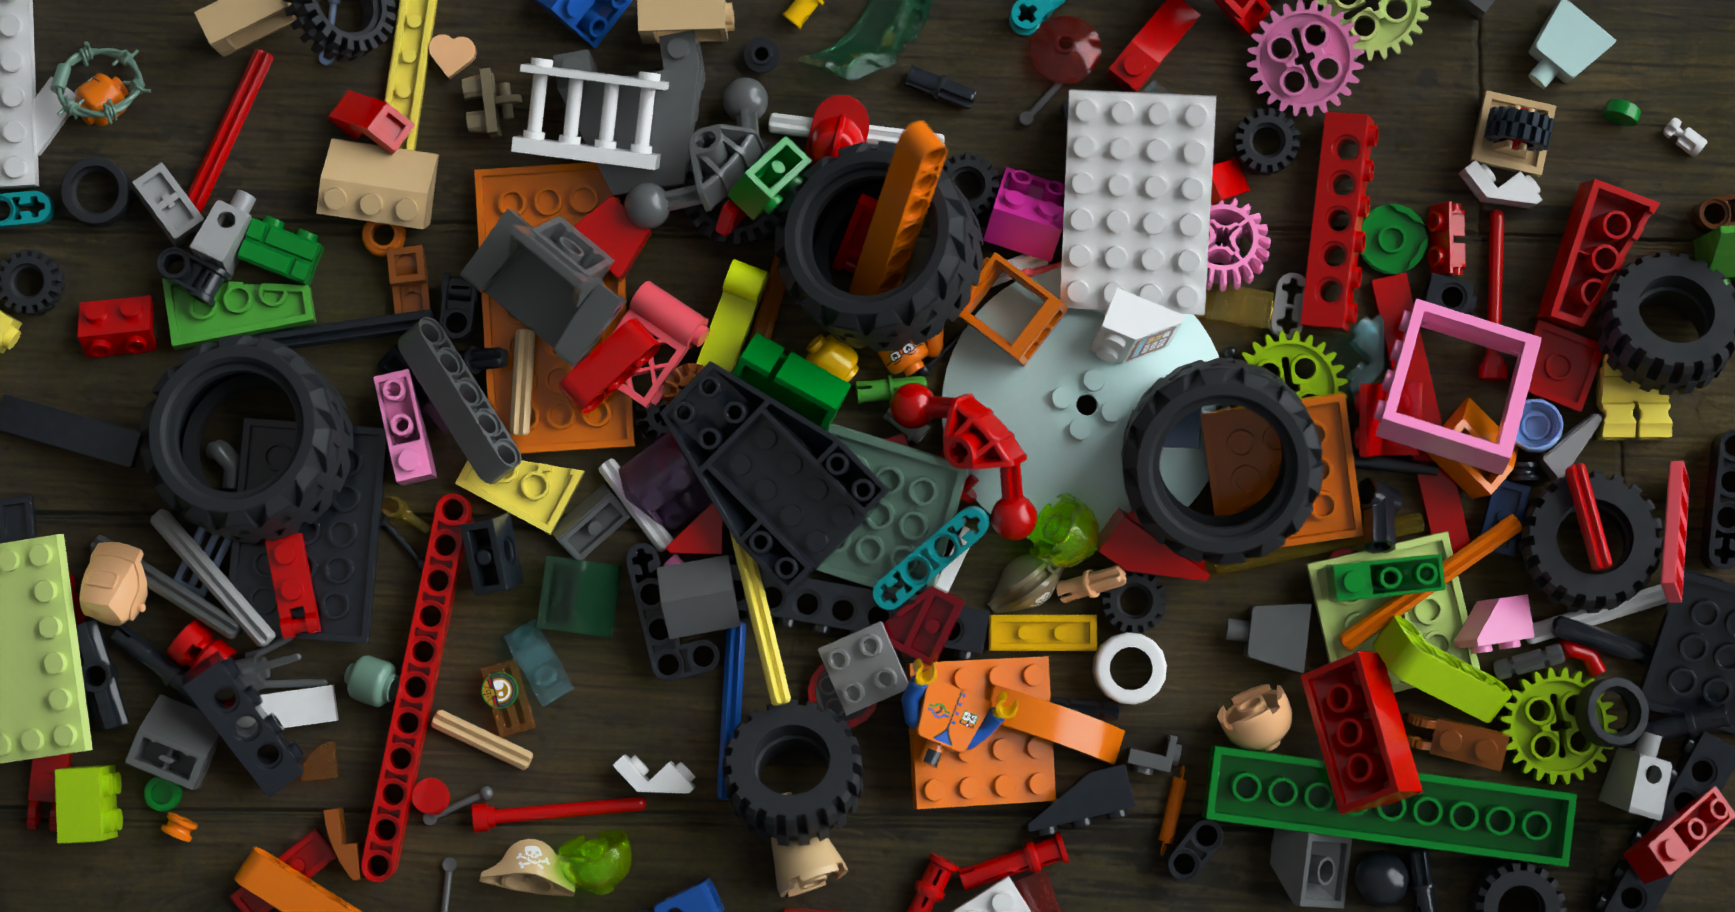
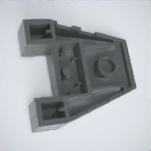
(672, 117)

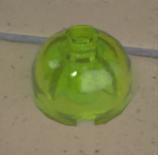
(1065, 533)
(598, 862)

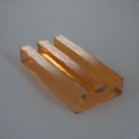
(516, 726)

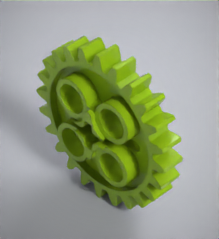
(1323, 379)
(1526, 730)

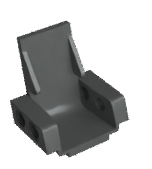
(547, 281)

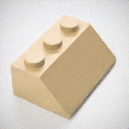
(378, 187)

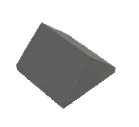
(698, 597)

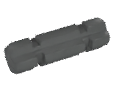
(1529, 661)

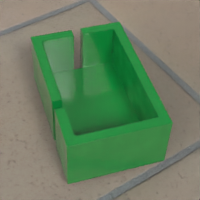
(792, 380)

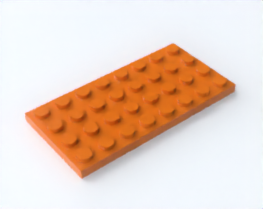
(555, 423)

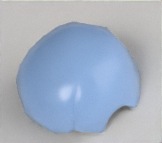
(1539, 426)

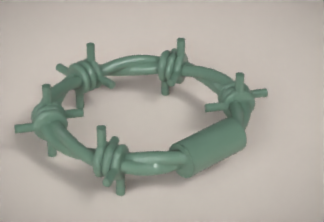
(109, 111)

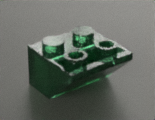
(579, 596)

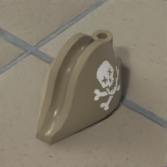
(1024, 584)

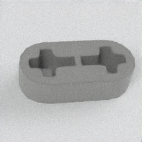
(1280, 304)

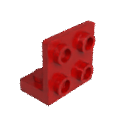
(1365, 404)

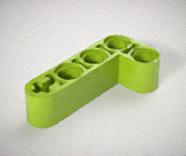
(1439, 672)

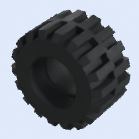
(1516, 873)

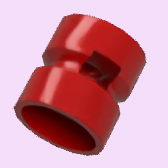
(194, 636)

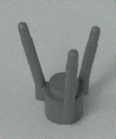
(257, 668)

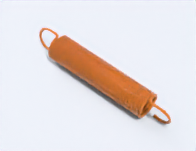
(1172, 810)

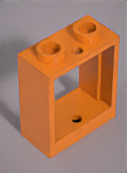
(1038, 327)

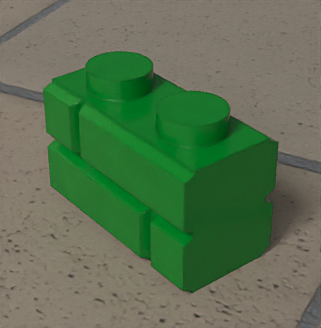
(281, 251)

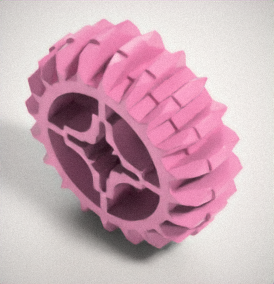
(1240, 225)

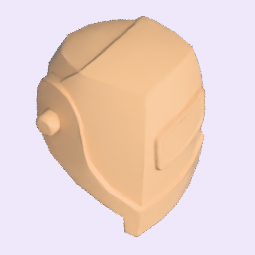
(114, 584)

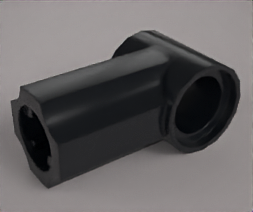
(1379, 507)

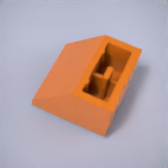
(1474, 422)

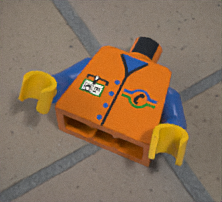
(948, 715)

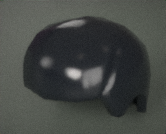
(1381, 879)

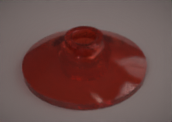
(1069, 64)

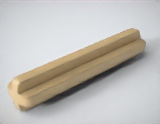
(522, 382)
(482, 739)

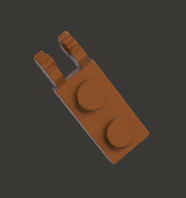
(1461, 741)

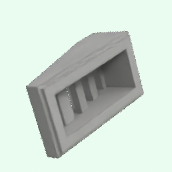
(1568, 447)

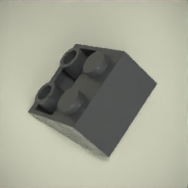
(175, 743)

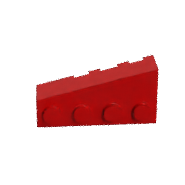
(1592, 249)

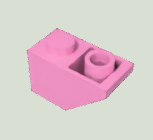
(1496, 621)

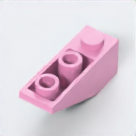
(405, 428)

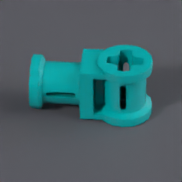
(1039, 8)

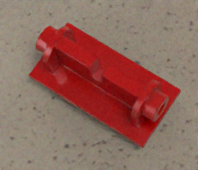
(1444, 223)

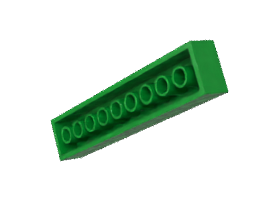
(1446, 816)

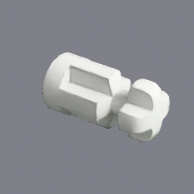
(1687, 139)

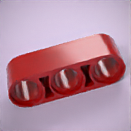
(609, 366)

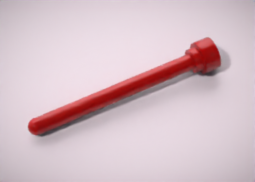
(1493, 364)
(487, 816)

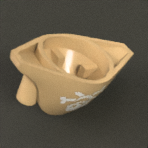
(530, 868)

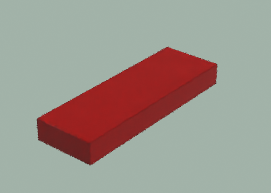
(306, 856)

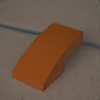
(409, 279)
(348, 854)

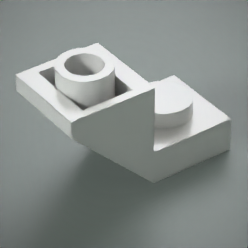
(1517, 191)
(669, 779)

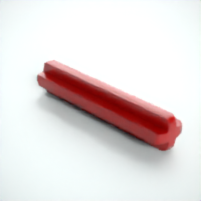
(1588, 516)

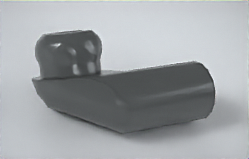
(228, 459)

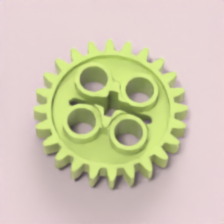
(1387, 31)

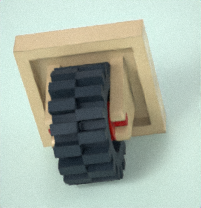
(1513, 133)

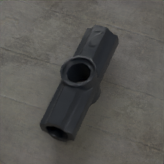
(105, 700)

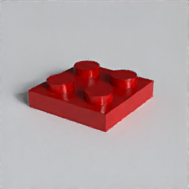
(1563, 366)

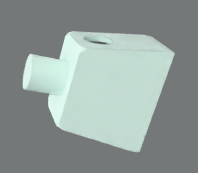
(1566, 45)

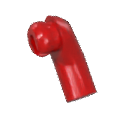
(1589, 656)

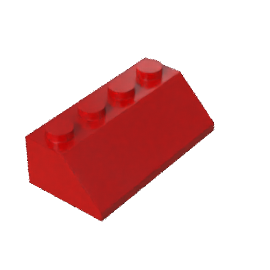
(1361, 732)

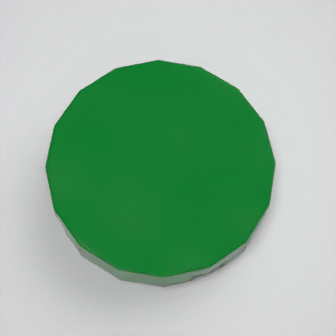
(1393, 239)

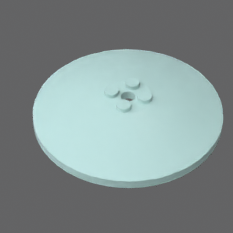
(1039, 401)

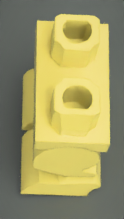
(1619, 398)

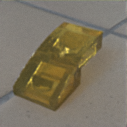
(1239, 306)

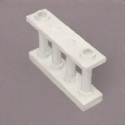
(569, 143)

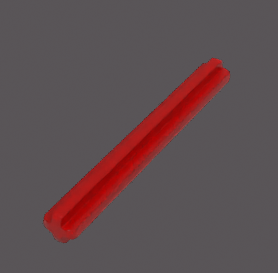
(229, 128)

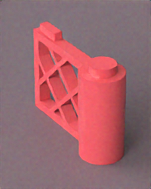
(672, 325)

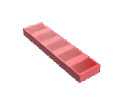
(1675, 532)

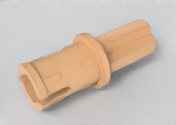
(1091, 583)

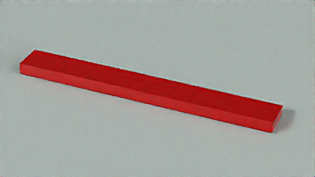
(1440, 492)

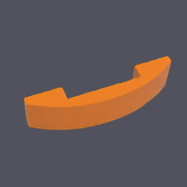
(1061, 725)

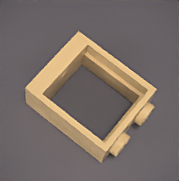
(707, 18)
(239, 23)

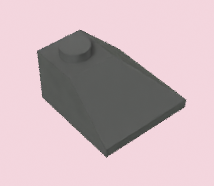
(1311, 867)

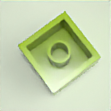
(87, 803)

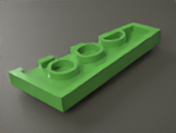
(237, 311)

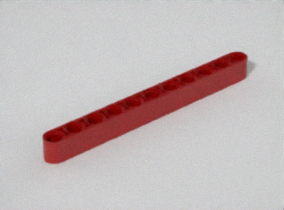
(405, 701)

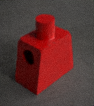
(615, 235)

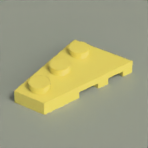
(530, 491)

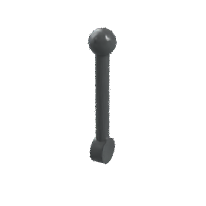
(1027, 118)
(484, 793)
(449, 866)

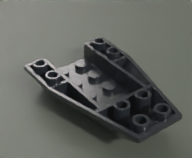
(771, 473)

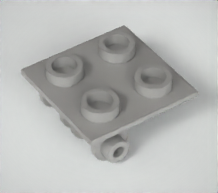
(863, 668)

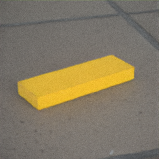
(1042, 632)

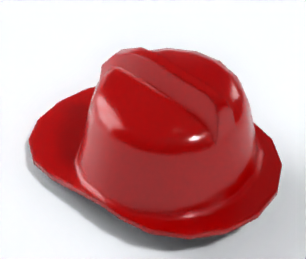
(835, 125)

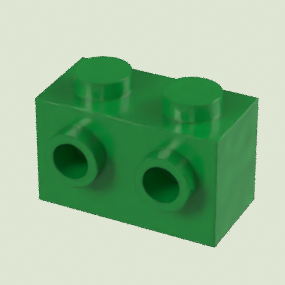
(769, 178)

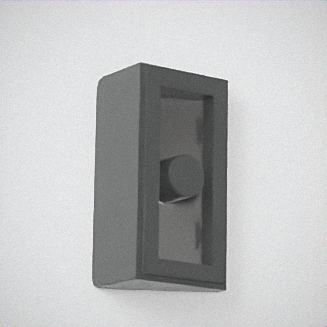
(591, 523)

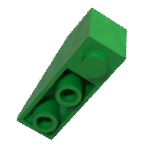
(1385, 577)

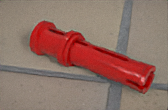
(1031, 858)
(926, 887)

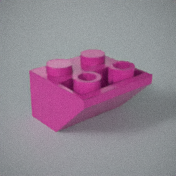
(1027, 214)

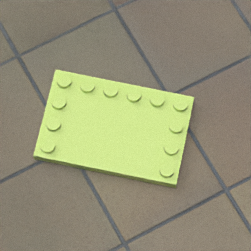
(39, 654)

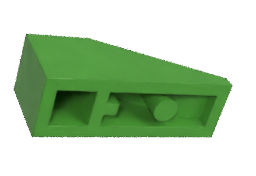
(1718, 250)

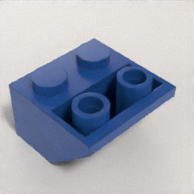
(586, 18)

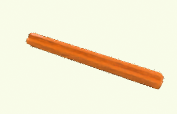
(1451, 567)

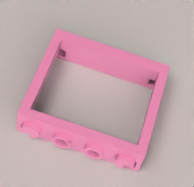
(1440, 440)

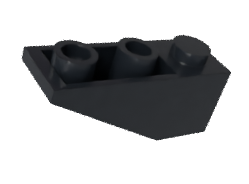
(1093, 794)

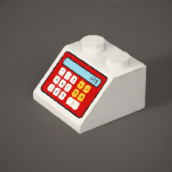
(1133, 328)

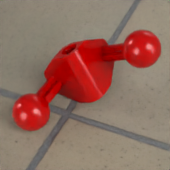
(973, 441)

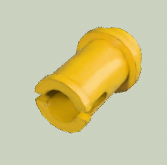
(800, 11)

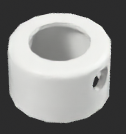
(1102, 674)

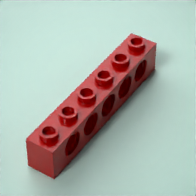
(1338, 132)

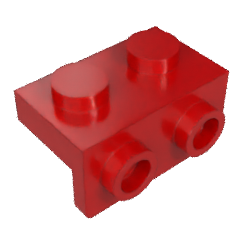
(116, 326)

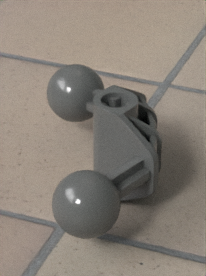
(717, 155)

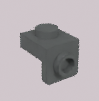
(1146, 762)

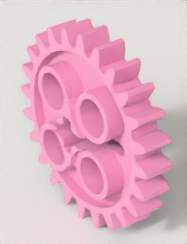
(1336, 46)

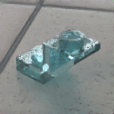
(1370, 345)
(538, 662)

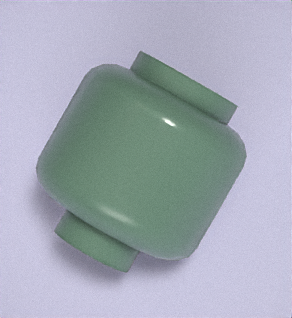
(372, 681)

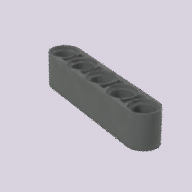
(459, 400)

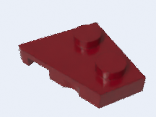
(925, 624)

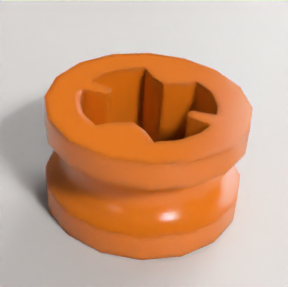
(179, 826)

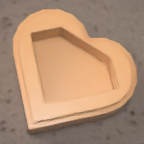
(452, 54)

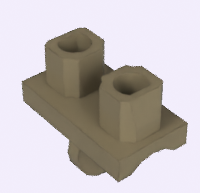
(484, 87)

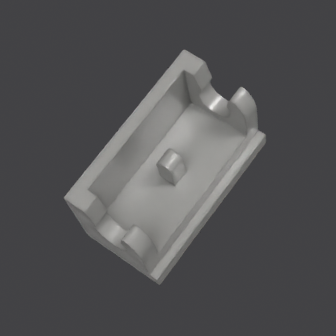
(168, 204)

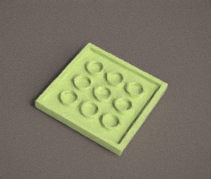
(1436, 617)

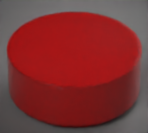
(431, 796)

